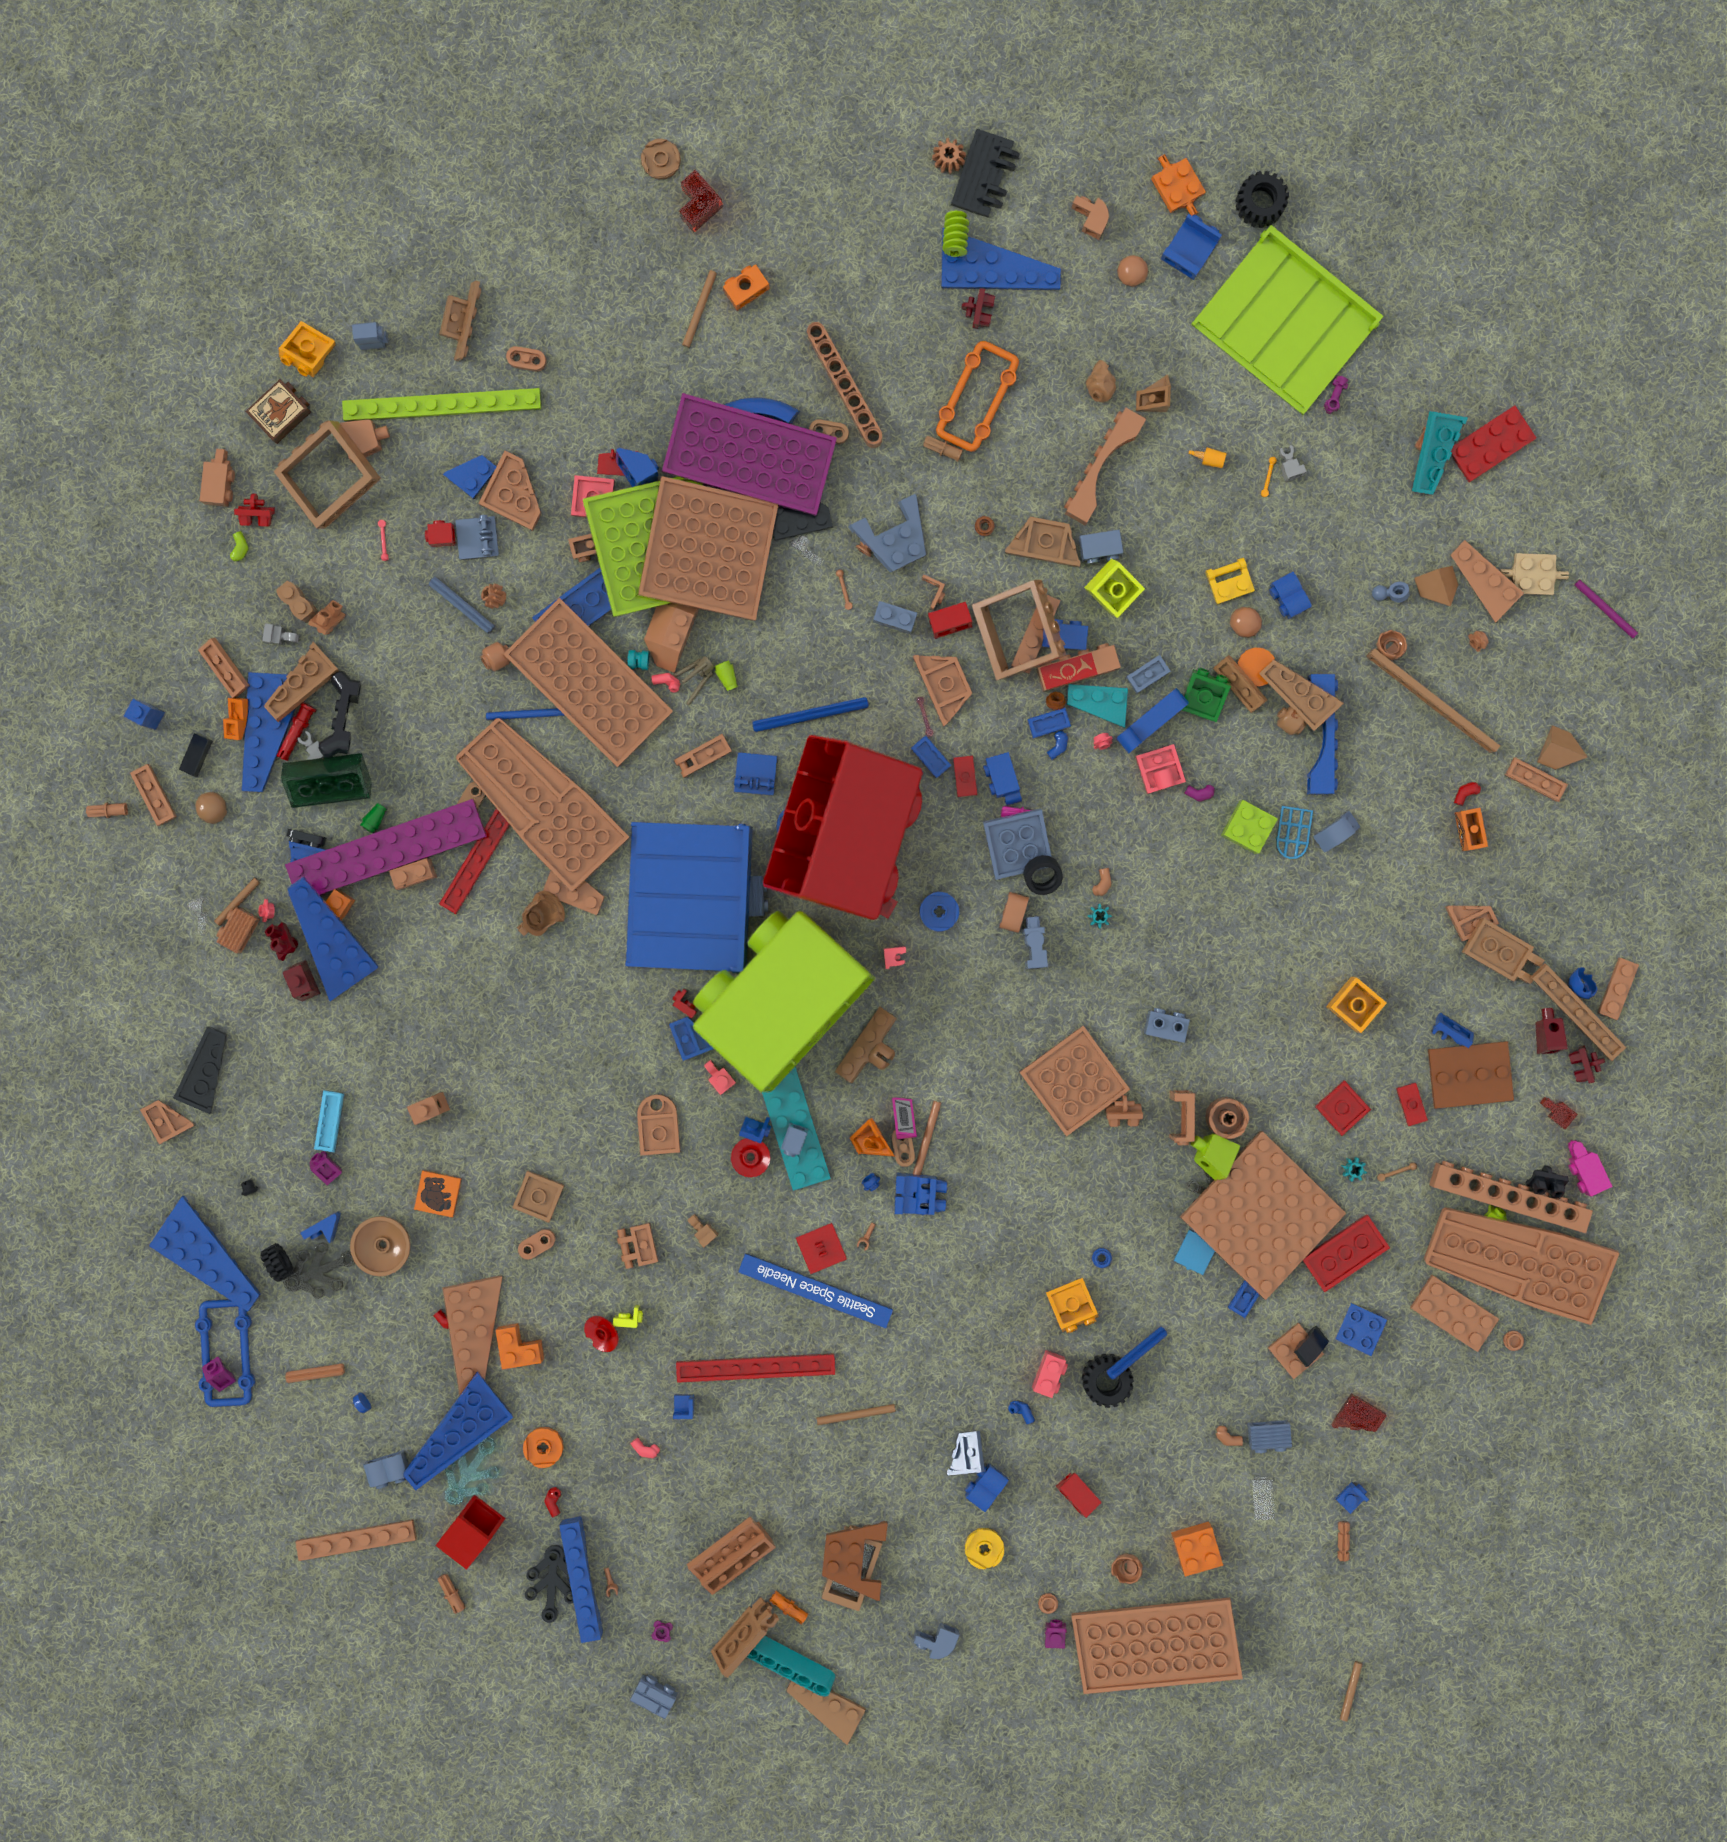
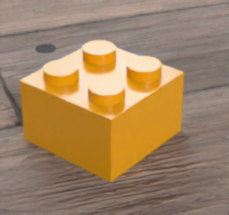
(1356, 1004)

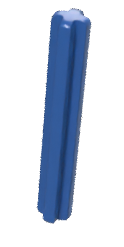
(1136, 1353)

